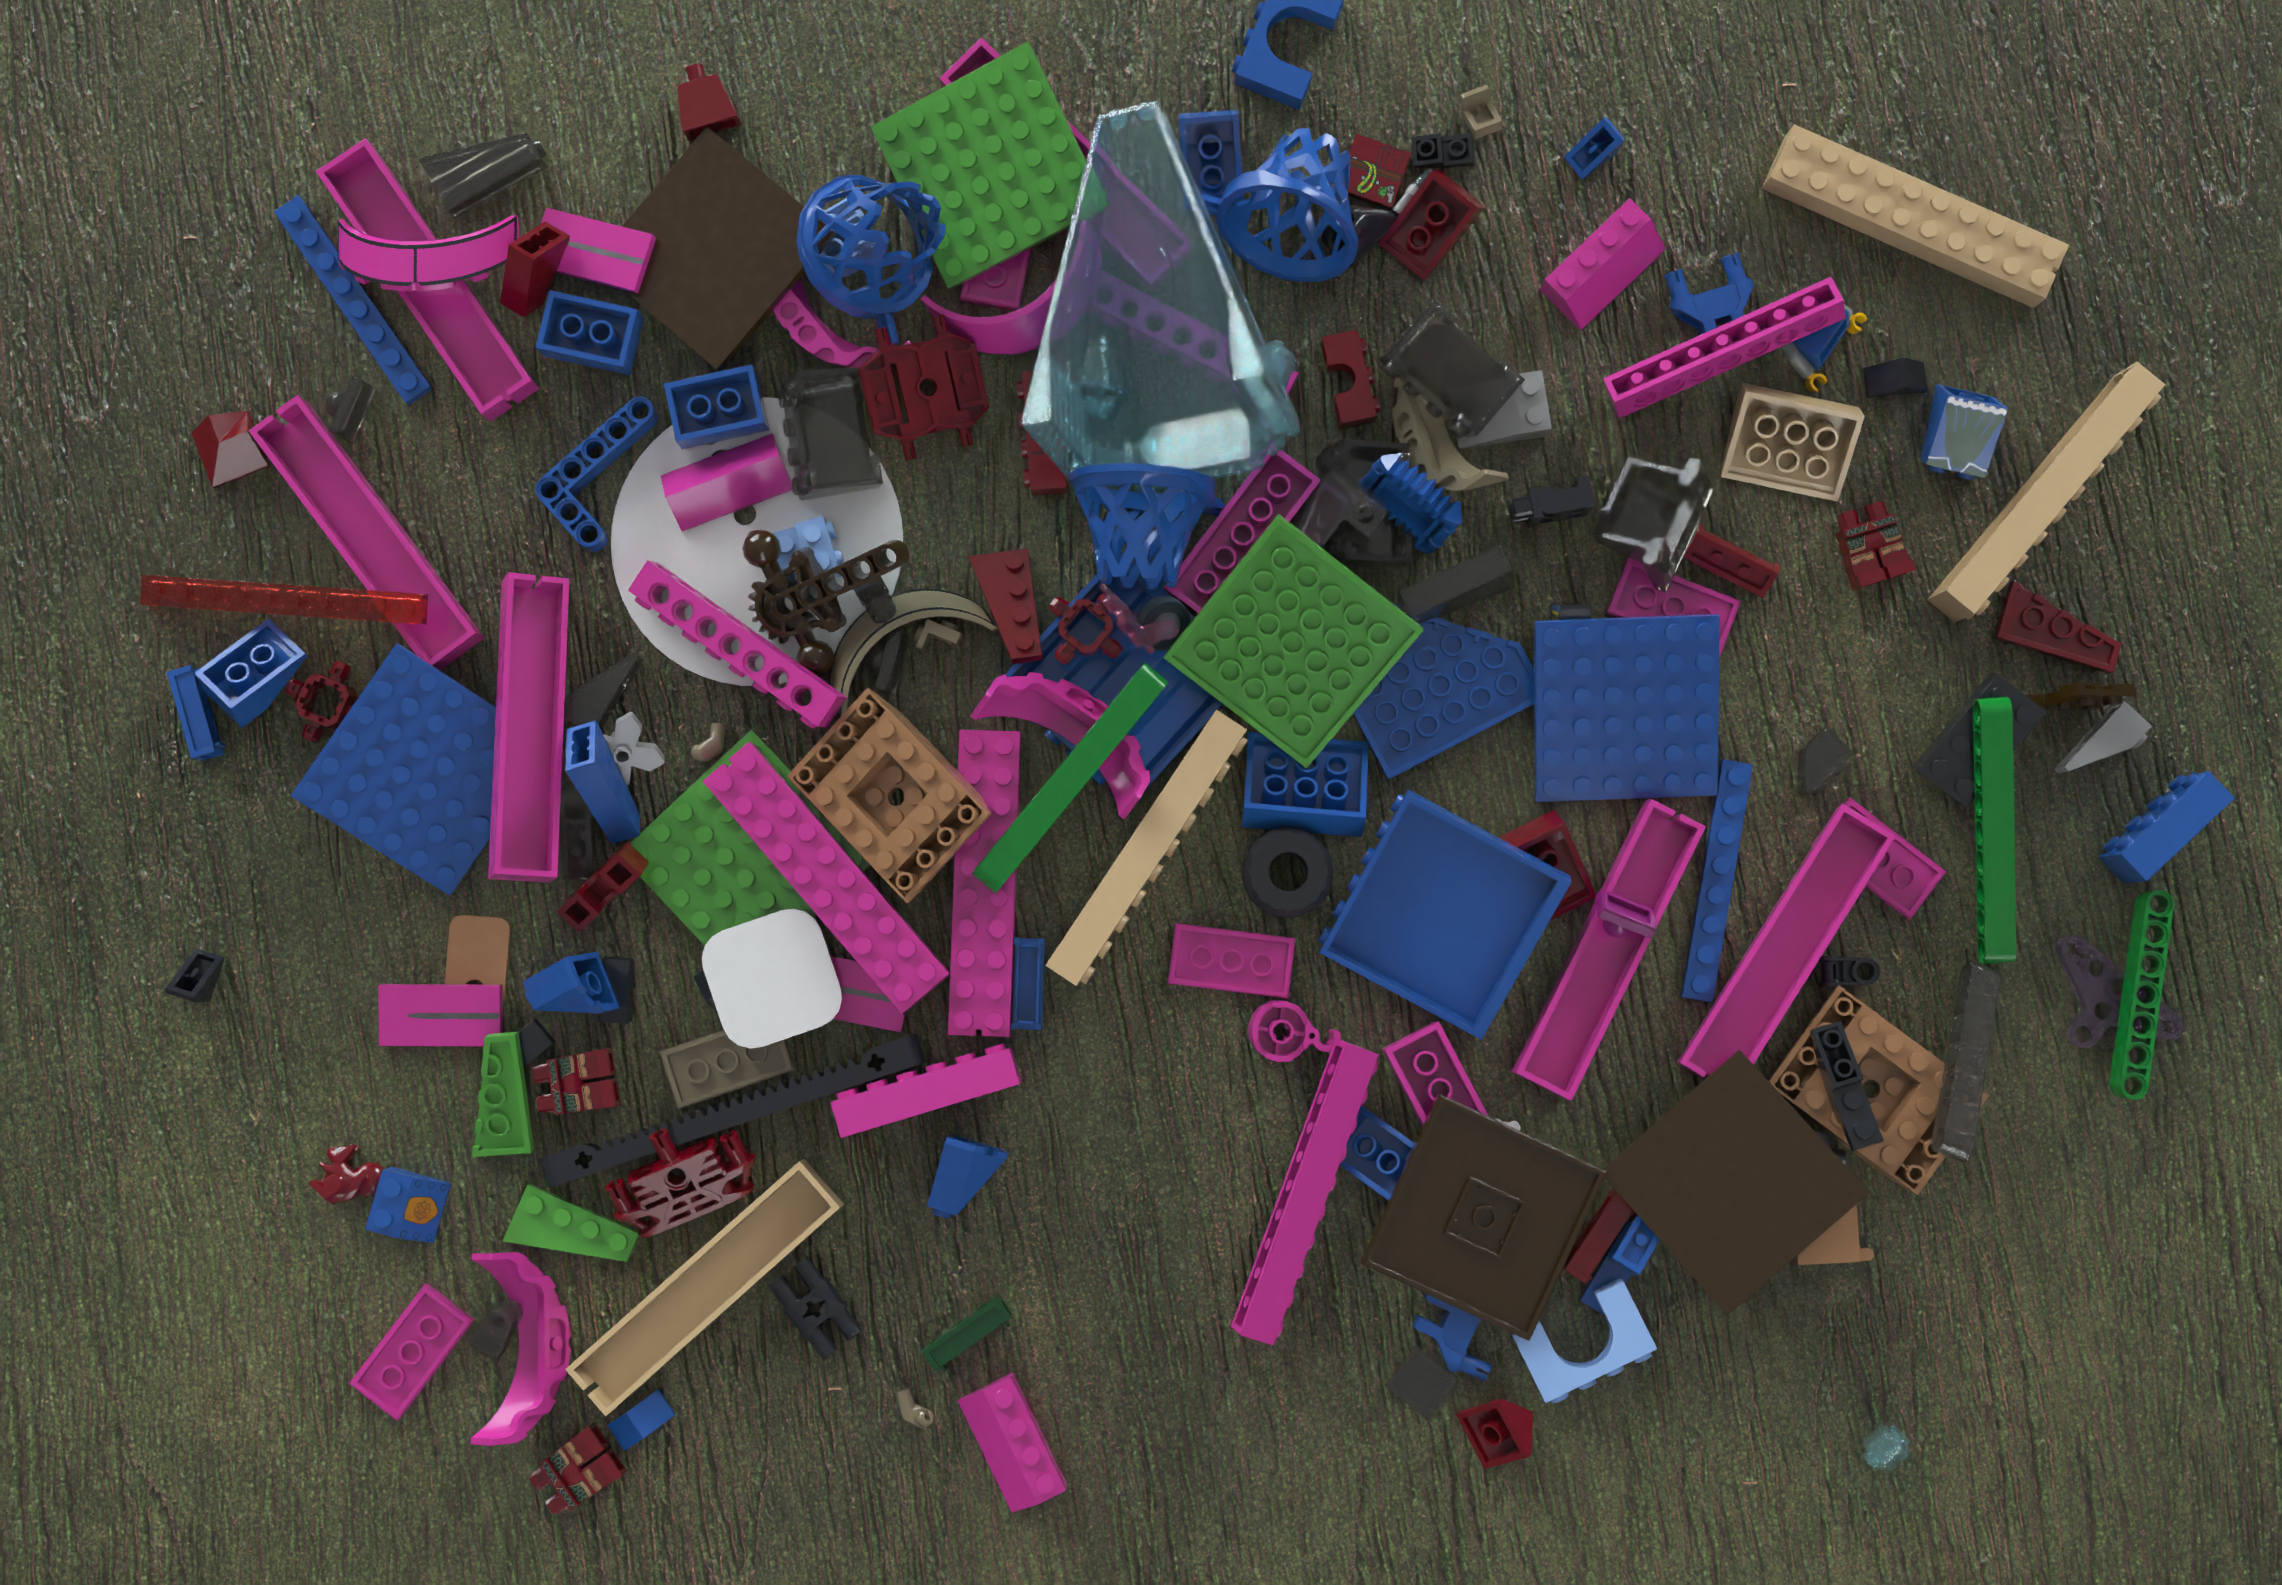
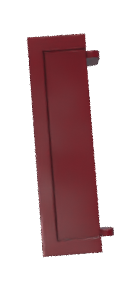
(1731, 562)
(1598, 1236)

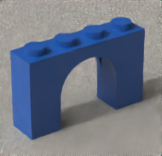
(1264, 72)

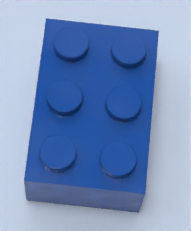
(589, 332)
(716, 407)

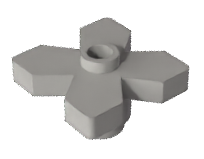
(628, 750)

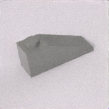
(2115, 732)

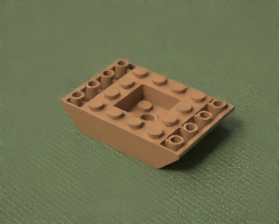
(853, 782)
(1906, 1093)

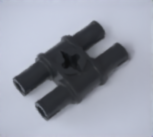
(797, 1306)

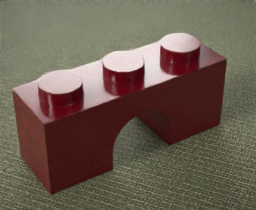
(1345, 354)
(602, 887)

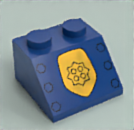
(408, 1205)

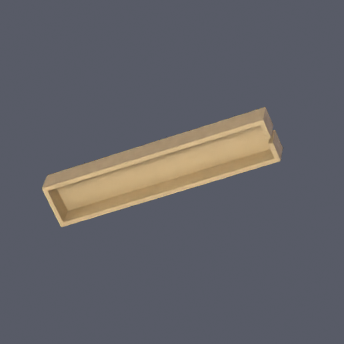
(1915, 216)
(2046, 493)
(1147, 847)
(705, 1286)

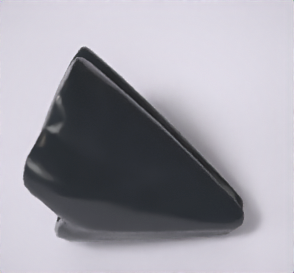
(1369, 226)

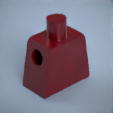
(704, 104)

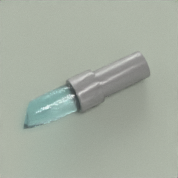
(1409, 192)

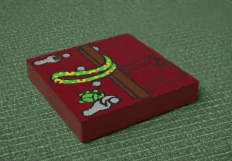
(1376, 171)

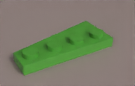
(503, 1101)
(564, 1226)

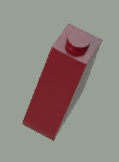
(531, 268)

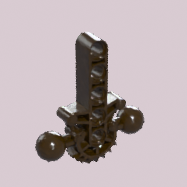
(763, 550)

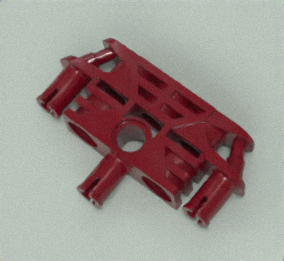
(676, 1198)

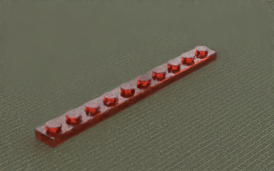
(284, 599)

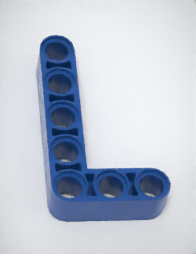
(592, 468)

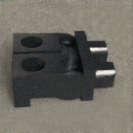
(1553, 504)

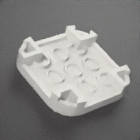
(771, 978)

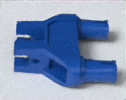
(1713, 306)
(1453, 1338)

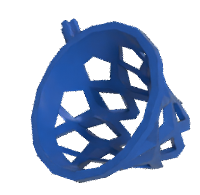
(1272, 180)
(866, 300)
(1170, 512)

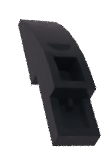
(1844, 1086)

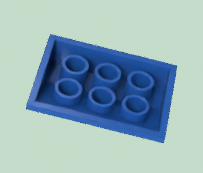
(1317, 799)

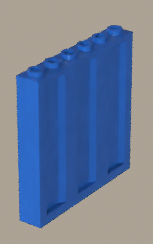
(1173, 716)

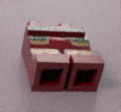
(1872, 549)
(568, 1084)
(570, 1477)

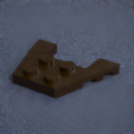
(2084, 696)

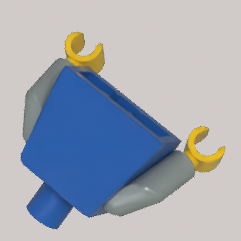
(1815, 348)

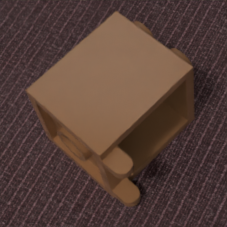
(1836, 1244)

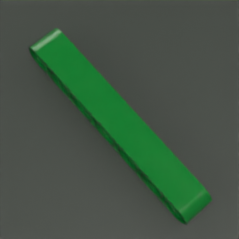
(2130, 1005)

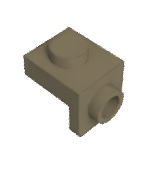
(1480, 112)
(944, 632)

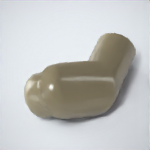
(711, 747)
(912, 1412)

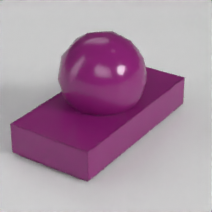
(1623, 915)

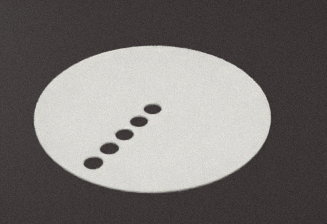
(712, 553)

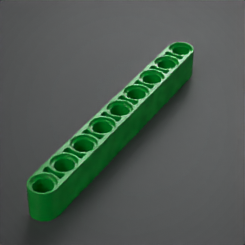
(1069, 777)
(1994, 830)

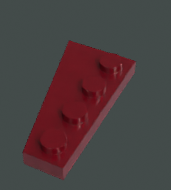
(1010, 597)
(2041, 627)

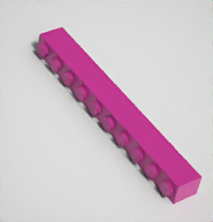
(1305, 1192)

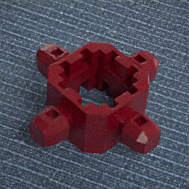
(1065, 652)
(307, 693)

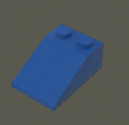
(1211, 149)
(251, 672)
(1376, 1153)

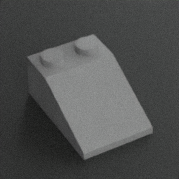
(1519, 419)

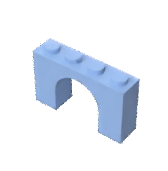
(1626, 1343)

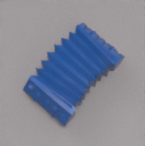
(1414, 502)

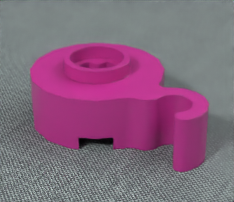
(1298, 1032)

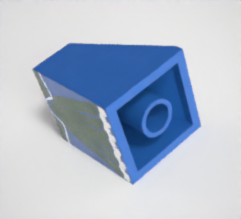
(1962, 432)

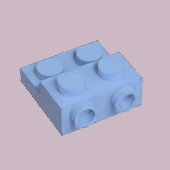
(814, 534)

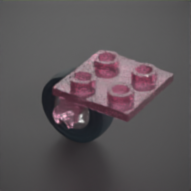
(1154, 626)

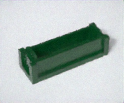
(966, 1333)

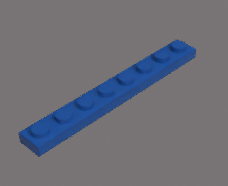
(353, 300)
(1716, 881)

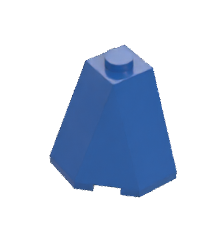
(572, 985)
(961, 1173)

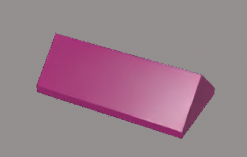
(726, 482)

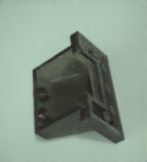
(1654, 515)

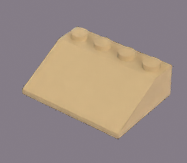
(1791, 441)

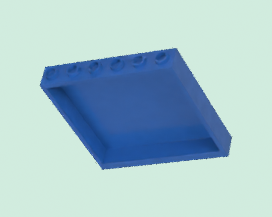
(1443, 913)

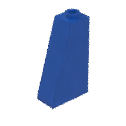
(601, 782)

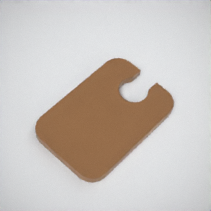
(478, 951)

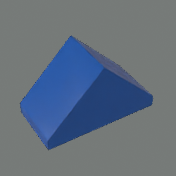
(1595, 148)
(641, 1420)

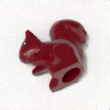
(342, 1181)

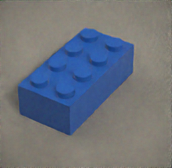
(2165, 827)

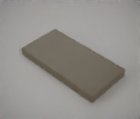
(719, 1066)

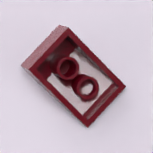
(1431, 224)
(1551, 843)

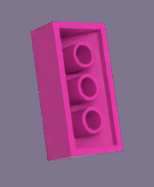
(1603, 265)
(1013, 1443)

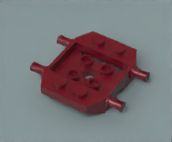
(957, 379)

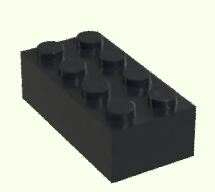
(1951, 755)

